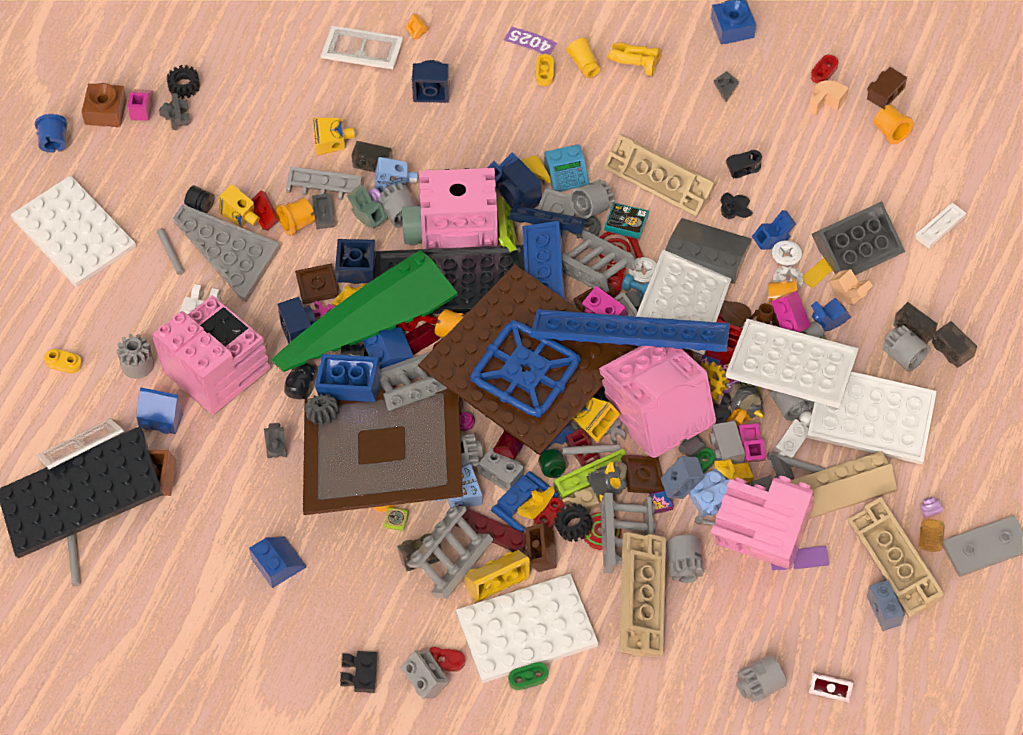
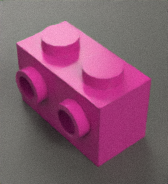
(602, 303)
(790, 312)

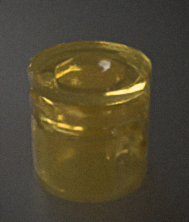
(931, 535)

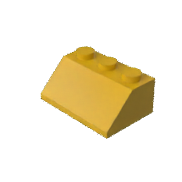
(497, 575)

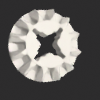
(786, 246)
(649, 266)
(781, 274)

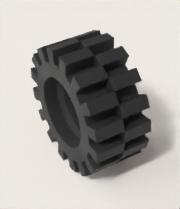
(183, 89)
(580, 528)

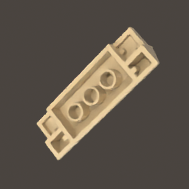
(659, 175)
(850, 483)
(896, 558)
(642, 595)

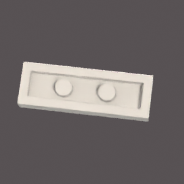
(940, 225)

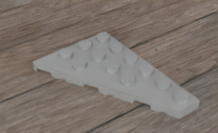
(231, 250)

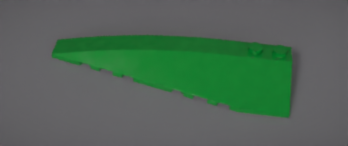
(394, 297)

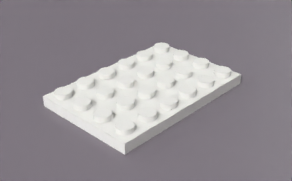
(73, 231)
(683, 291)
(792, 363)
(877, 418)
(526, 627)

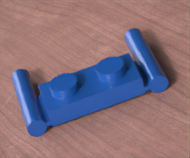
(516, 496)

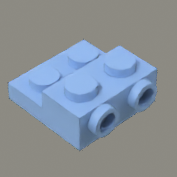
(709, 493)

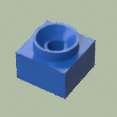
(733, 21)

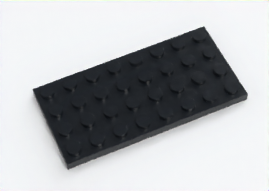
(468, 269)
(79, 492)

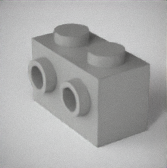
(727, 442)
(500, 469)
(425, 674)

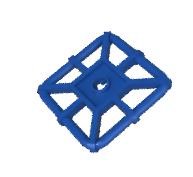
(525, 380)

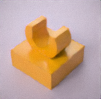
(416, 26)
(738, 416)

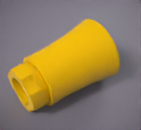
(583, 57)

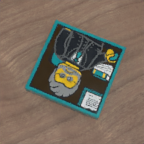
(626, 220)

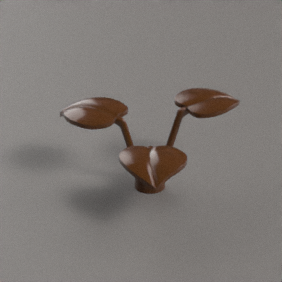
(737, 313)

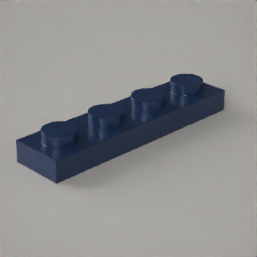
(535, 216)

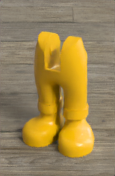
(636, 55)

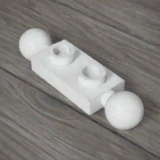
(794, 436)

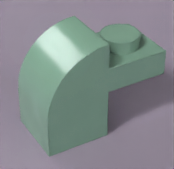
(365, 209)
(412, 225)

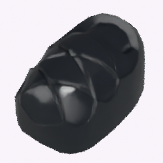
(300, 382)

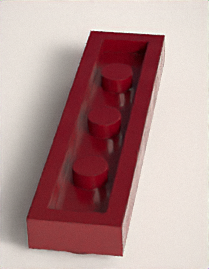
(502, 534)

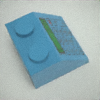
(566, 168)

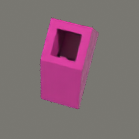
(140, 104)

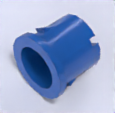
(51, 132)

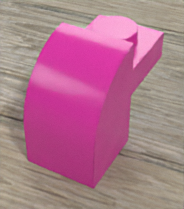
(752, 443)

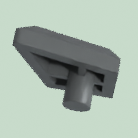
(726, 85)
(692, 446)
(781, 467)

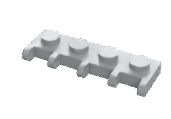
(322, 181)

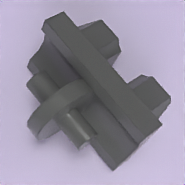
(172, 112)
(275, 440)

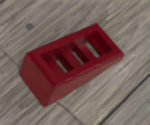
(580, 438)

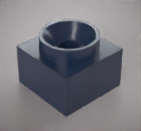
(430, 82)
(520, 185)
(355, 261)
(294, 317)

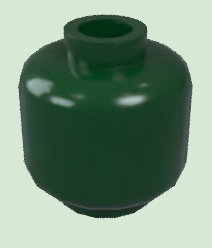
(552, 463)

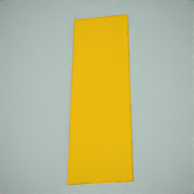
(817, 273)

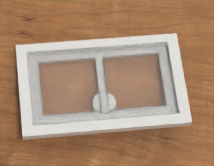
(362, 47)
(79, 443)

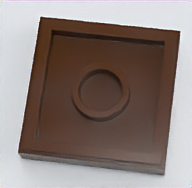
(317, 283)
(643, 474)

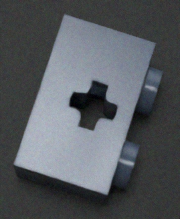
(682, 477)
(885, 605)

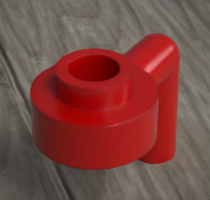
(412, 325)

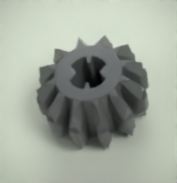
(321, 409)

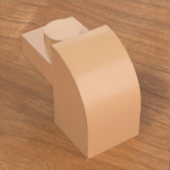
(828, 93)
(848, 287)

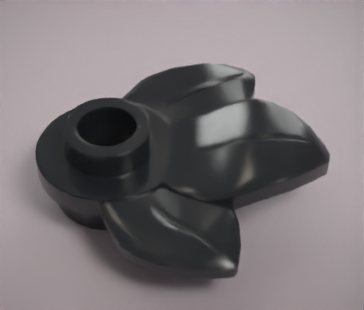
(735, 206)

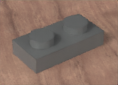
(323, 211)

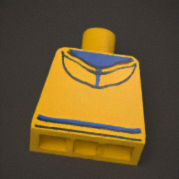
(330, 135)
(237, 207)
(597, 418)

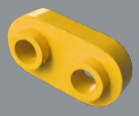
(544, 70)
(61, 361)

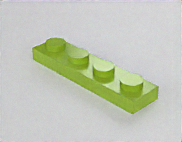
(506, 225)
(577, 479)

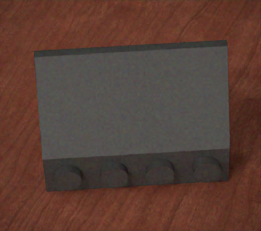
(859, 240)
(709, 247)

